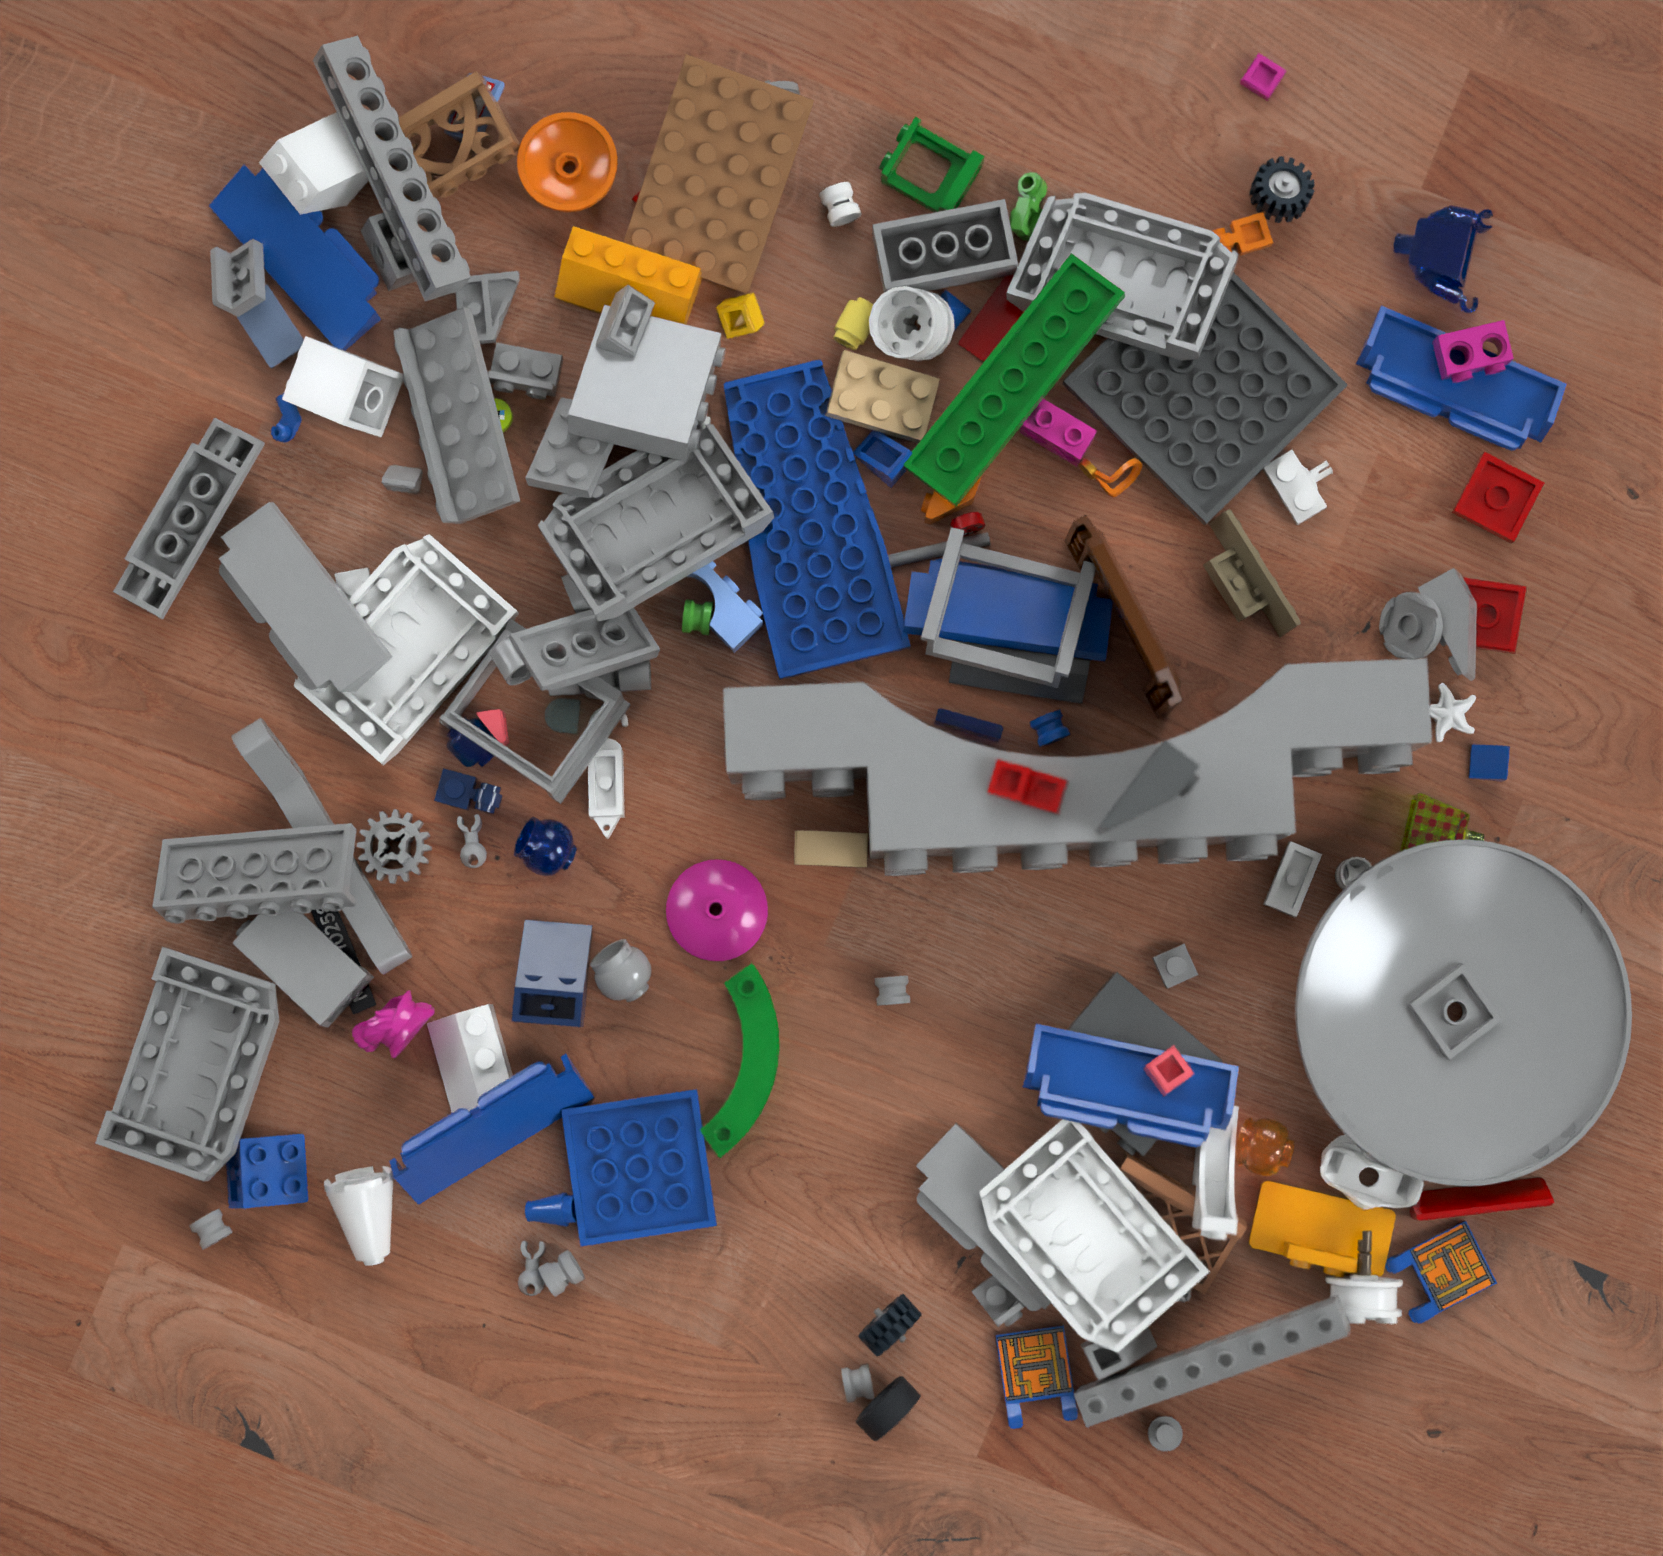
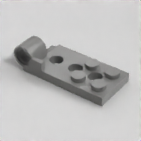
(526, 651)

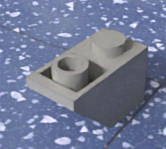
(1106, 1362)

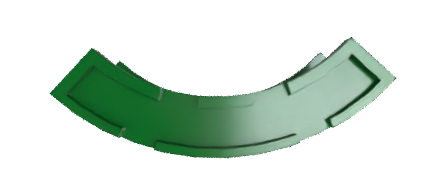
(758, 1063)

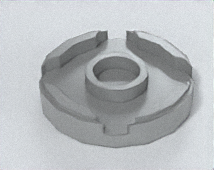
(1411, 625)

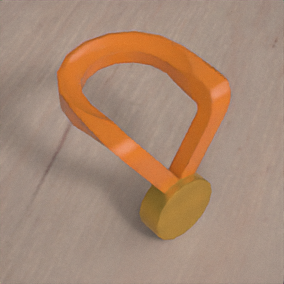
(1092, 473)

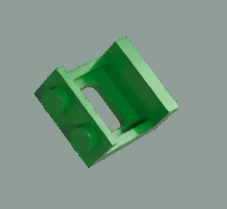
(954, 185)

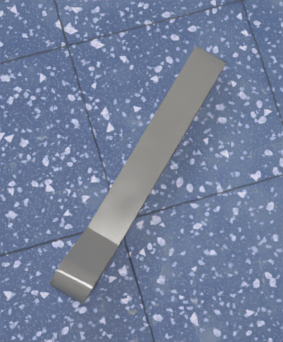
(303, 809)

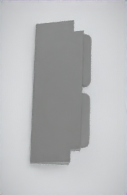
(301, 602)
(951, 1195)

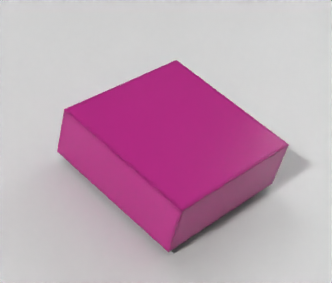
(1263, 76)

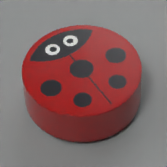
(969, 522)

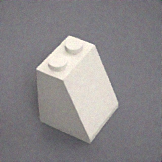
(316, 166)
(343, 387)

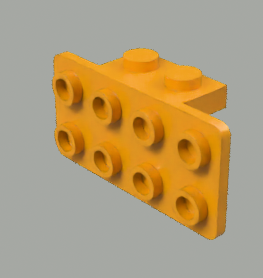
(1318, 1229)

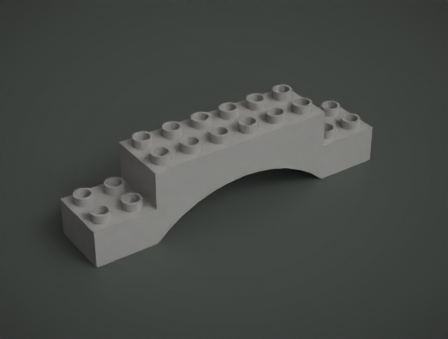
(933, 787)

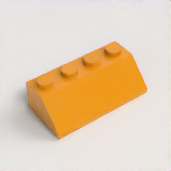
(599, 267)

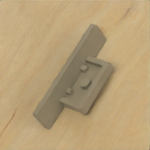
(1246, 579)

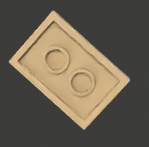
(882, 397)

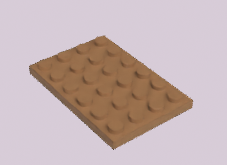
(718, 171)

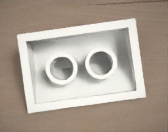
(469, 1055)

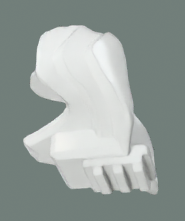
(1341, 1168)

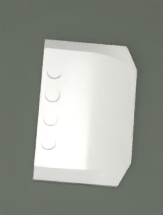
(436, 627)
(1088, 1237)

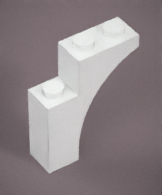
(1214, 1182)

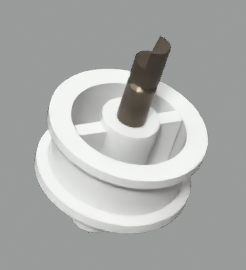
(1365, 1294)

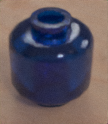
(467, 751)

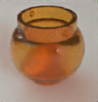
(1264, 1146)

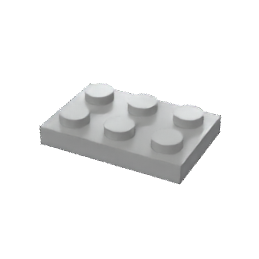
(567, 460)

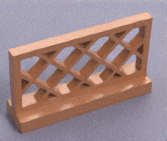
(1183, 1198)

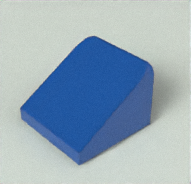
(1489, 762)

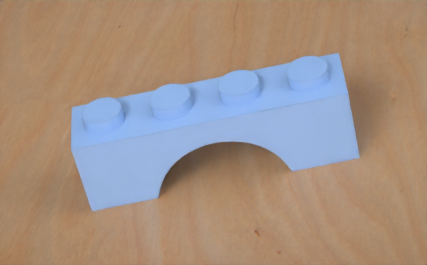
(733, 618)

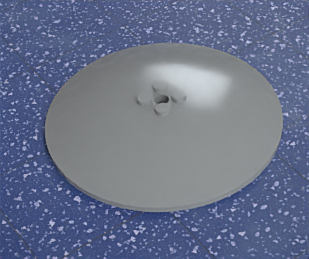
(1536, 1029)

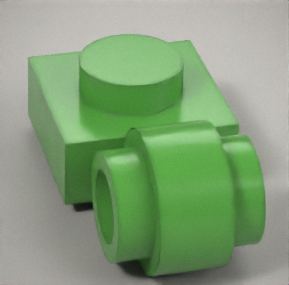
(1027, 210)

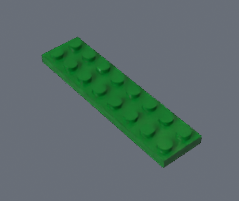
(1013, 379)

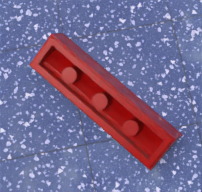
(1482, 1199)

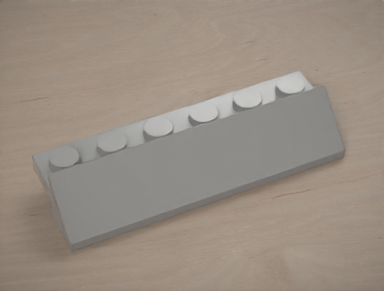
(186, 516)

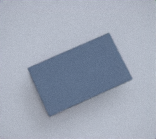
(271, 330)

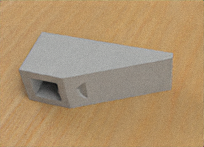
(1458, 618)

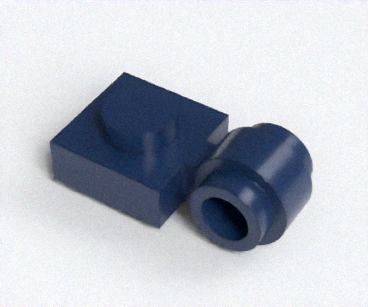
(459, 789)

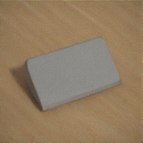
(625, 322)

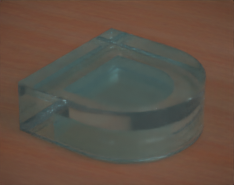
(563, 715)

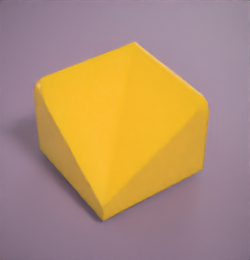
(740, 315)

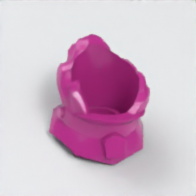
(393, 1025)

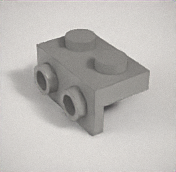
(238, 278)

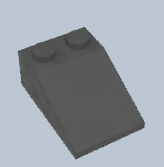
(1159, 781)

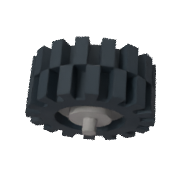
(1282, 189)
(890, 1325)

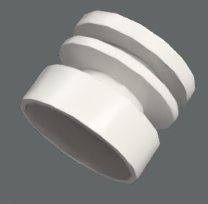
(894, 328)

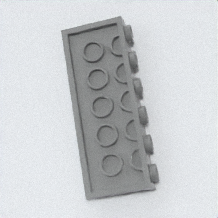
(456, 417)
(255, 873)

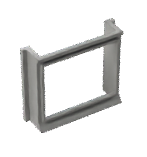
(993, 660)
(581, 753)

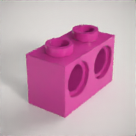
(1470, 343)
(1058, 432)

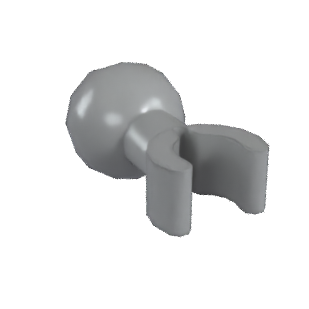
(472, 849)
(531, 1274)

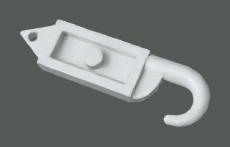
(607, 783)

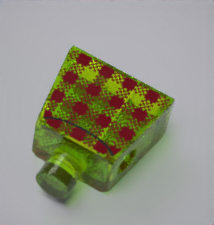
(1435, 822)

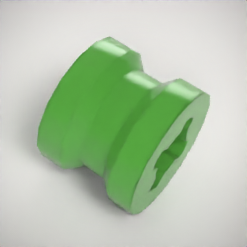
(697, 617)

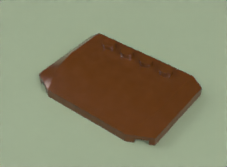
(1090, 545)

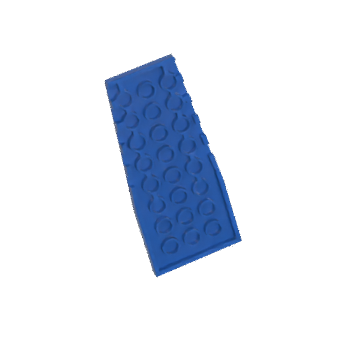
(822, 555)

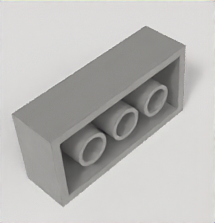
(946, 247)

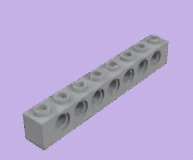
(433, 277)
(1213, 1361)

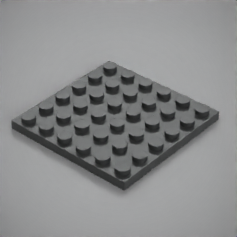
(1211, 418)

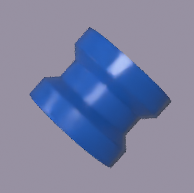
(1049, 728)

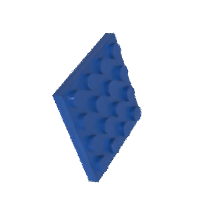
(638, 1167)

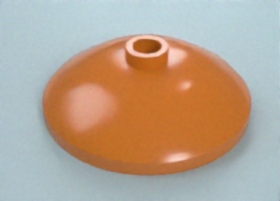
(562, 141)

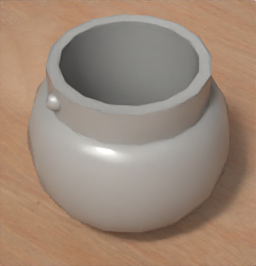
(621, 971)

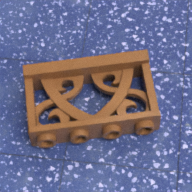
(459, 98)

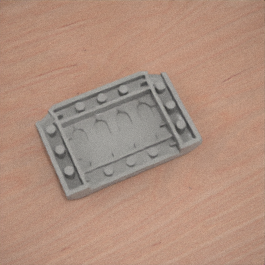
(1164, 266)
(654, 523)
(193, 1066)

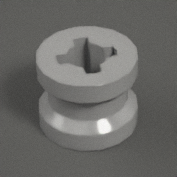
(892, 990)
(210, 1229)
(857, 1383)

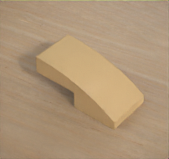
(830, 849)

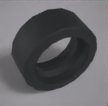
(888, 1408)

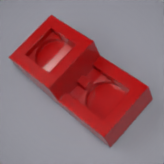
(1027, 786)

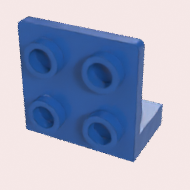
(267, 1172)

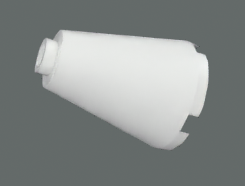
(364, 1211)

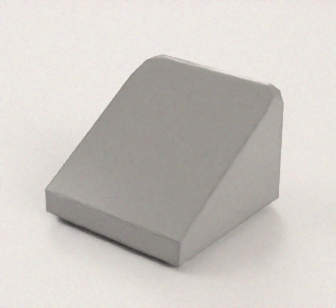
(402, 479)

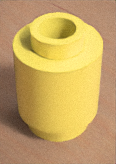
(853, 324)

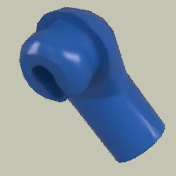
(288, 424)

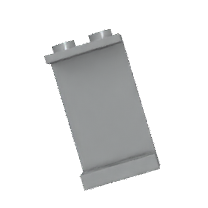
(303, 963)

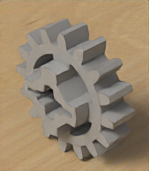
(382, 857)

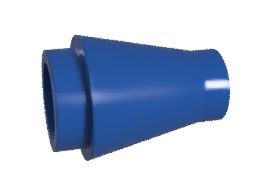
(552, 1210)

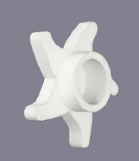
(1450, 713)

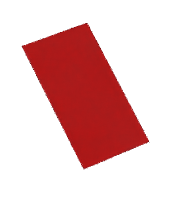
(991, 323)

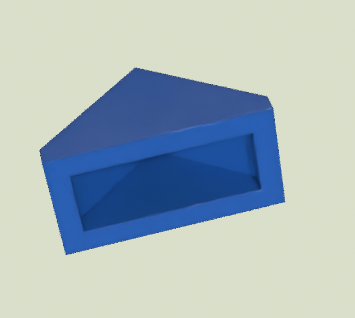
(883, 457)

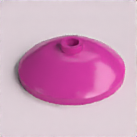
(722, 935)

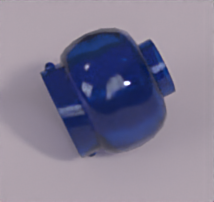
(545, 846)

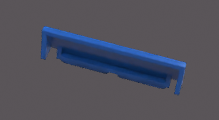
(310, 265)
(1492, 407)
(1008, 610)
(1105, 1084)
(498, 1123)

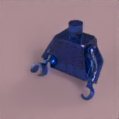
(1443, 251)

